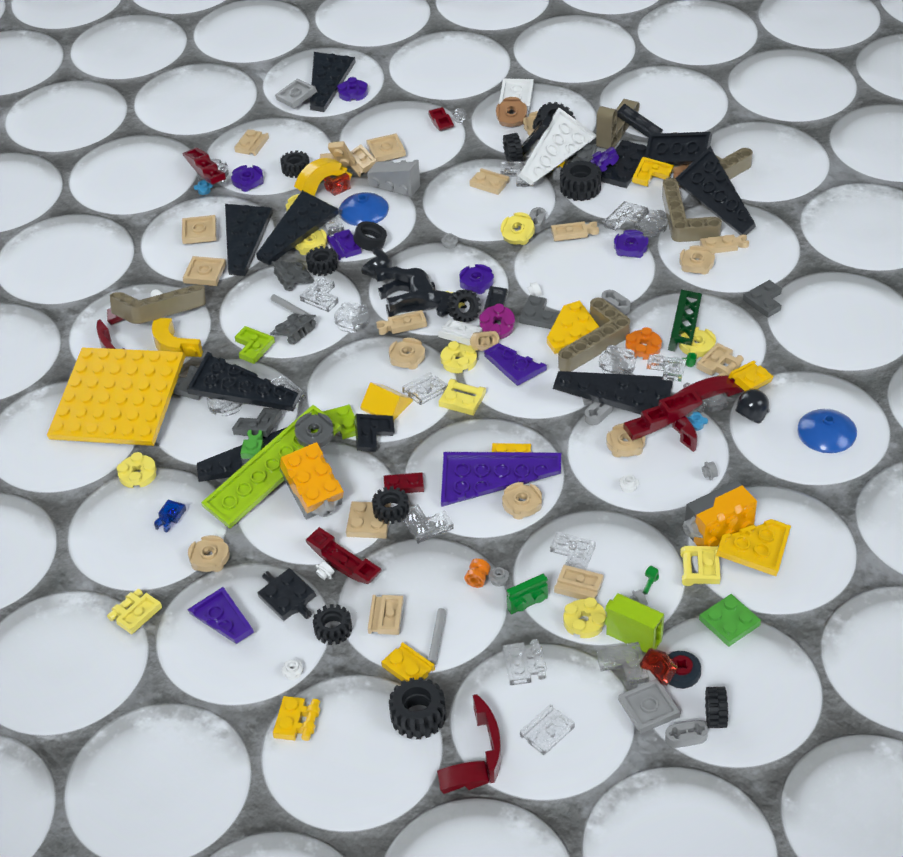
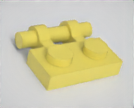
(137, 614)

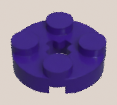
(353, 89)
(605, 158)
(247, 178)
(624, 248)
(469, 282)

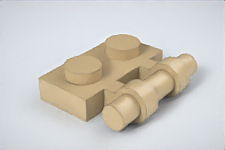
(715, 359)

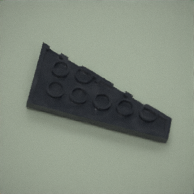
(327, 74)
(712, 188)
(298, 223)
(243, 233)
(236, 384)
(621, 391)
(226, 463)

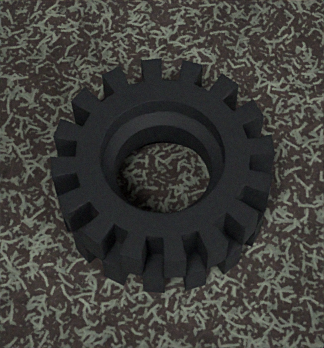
(512, 147)
(294, 163)
(322, 261)
(473, 302)
(390, 513)
(336, 633)
(716, 707)

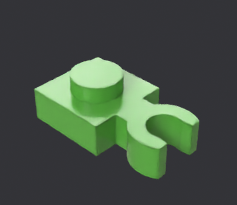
(252, 445)

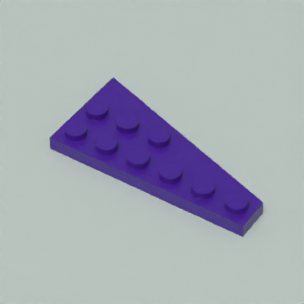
(481, 473)

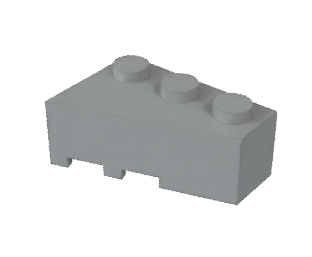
(395, 177)

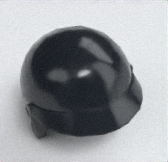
(381, 261)
(753, 405)

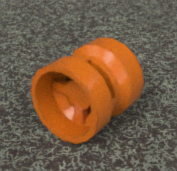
(476, 575)

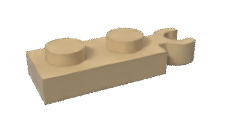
(573, 230)
(724, 243)
(402, 323)

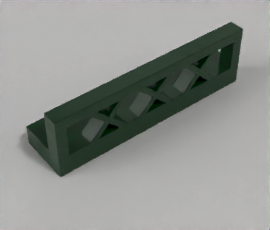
(692, 319)

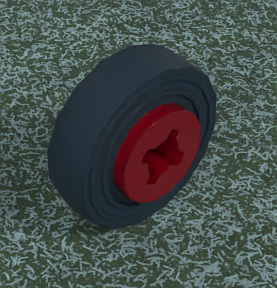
(688, 673)

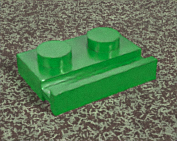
(527, 594)

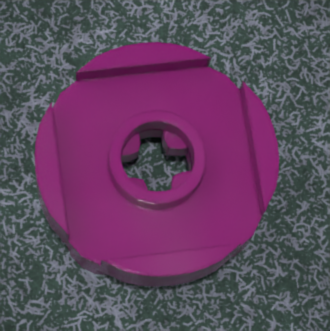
(498, 312)

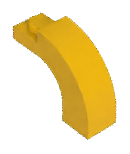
(316, 171)
(165, 341)

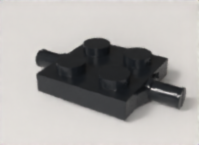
(286, 594)

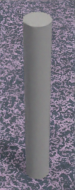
(287, 305)
(437, 635)

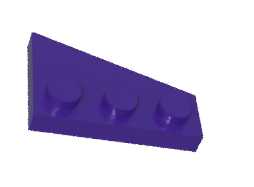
(515, 367)
(222, 615)

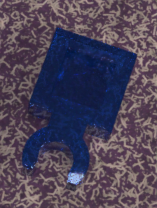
(170, 512)

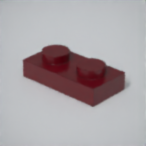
(408, 482)

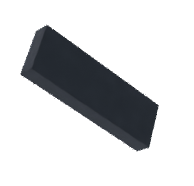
(637, 121)
(536, 134)

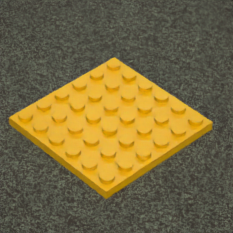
(117, 396)

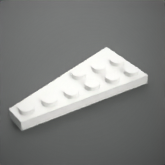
(556, 145)

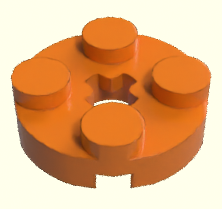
(636, 340)

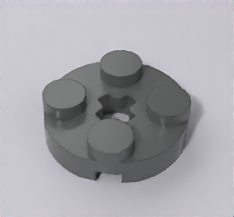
(309, 421)

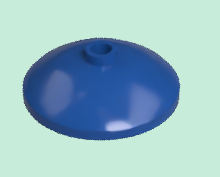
(363, 207)
(827, 431)

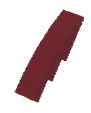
(204, 166)
(667, 412)

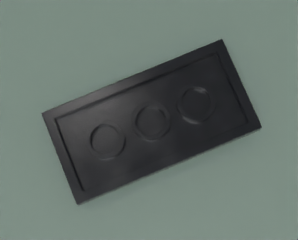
(677, 147)
(623, 170)

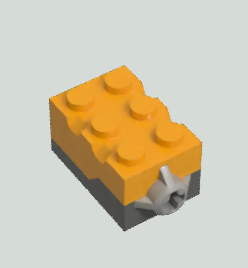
(311, 481)
(719, 513)

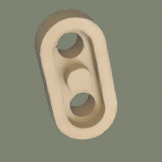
(484, 340)

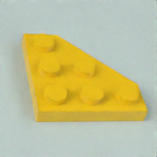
(570, 326)
(756, 546)

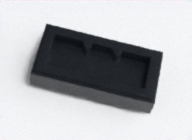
(495, 296)

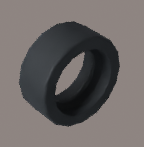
(372, 229)

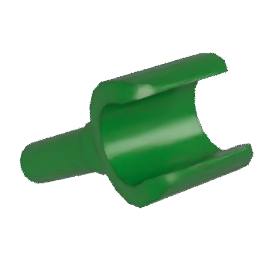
(691, 359)
(652, 574)

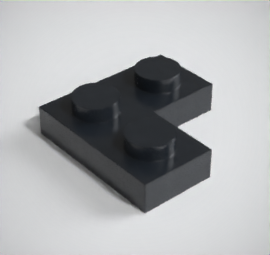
(369, 426)

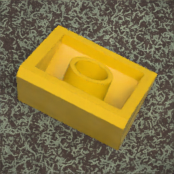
(384, 401)

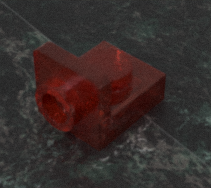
(338, 184)
(660, 665)

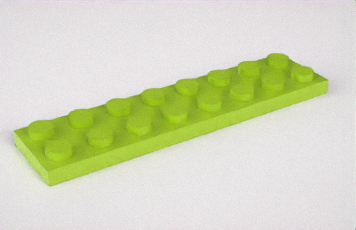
(256, 477)

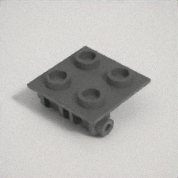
(291, 273)
(295, 327)

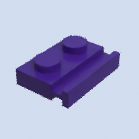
(344, 244)

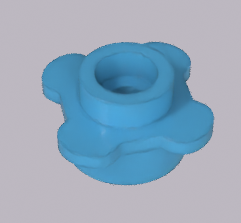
(203, 187)
(697, 421)

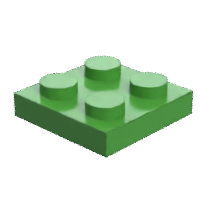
(730, 620)

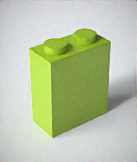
(634, 622)

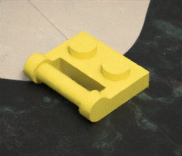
(459, 401)
(707, 565)

